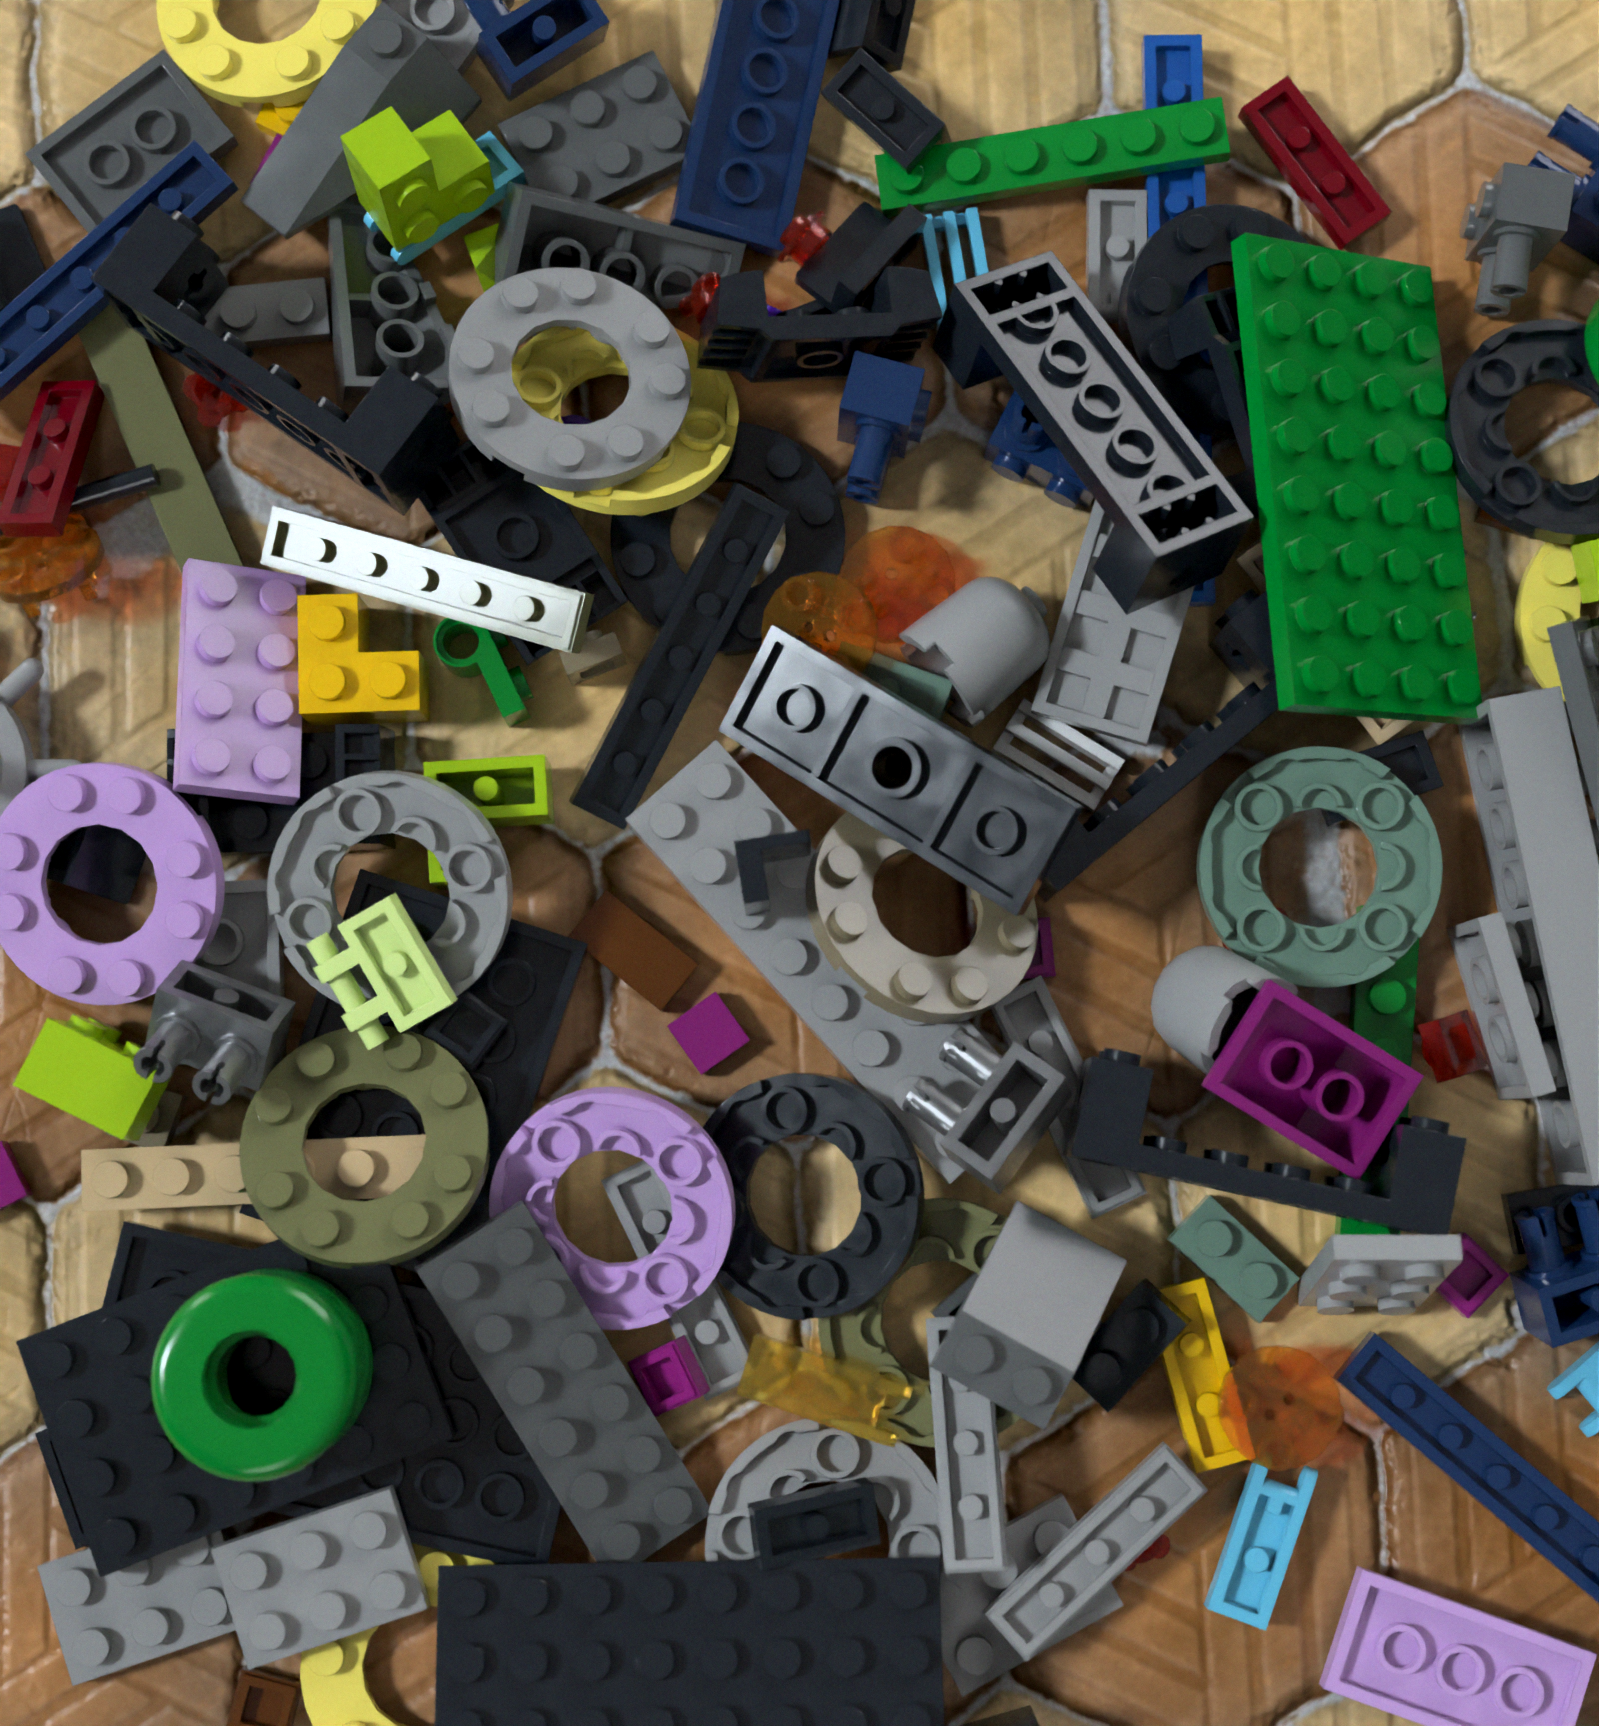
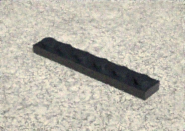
(679, 655)

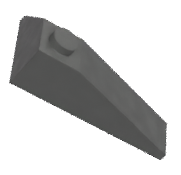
(377, 68)
(645, 253)
(379, 312)

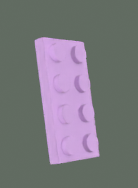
(238, 684)
(1450, 1661)

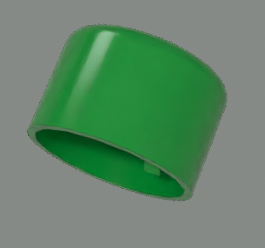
(330, 1365)

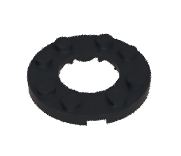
(1156, 290)
(1475, 430)
(812, 534)
(888, 1182)

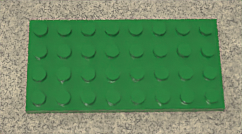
(1355, 484)

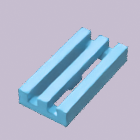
(950, 224)

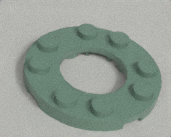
(1403, 848)

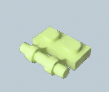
(394, 962)

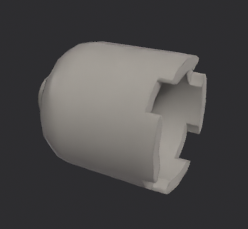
(983, 641)
(1204, 999)

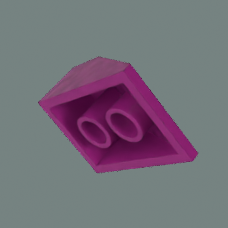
(1312, 1079)

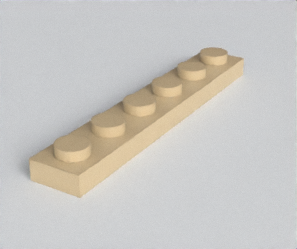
(214, 1177)

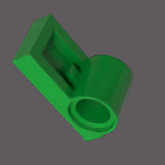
(506, 685)

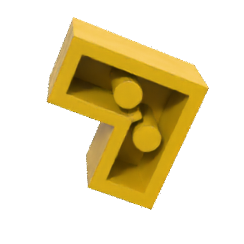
(344, 679)

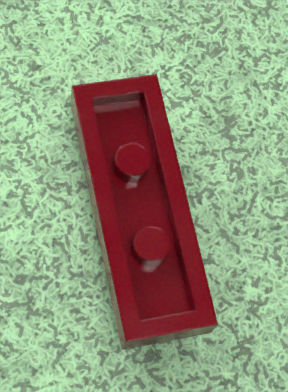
(1314, 163)
(51, 459)

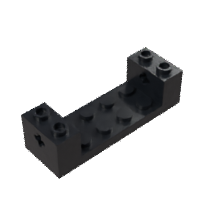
(166, 284)
(1106, 417)
(1248, 653)
(1408, 1185)

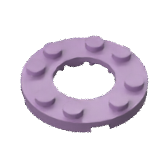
(184, 864)
(683, 1158)

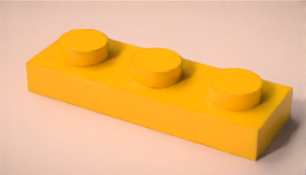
(1195, 1374)

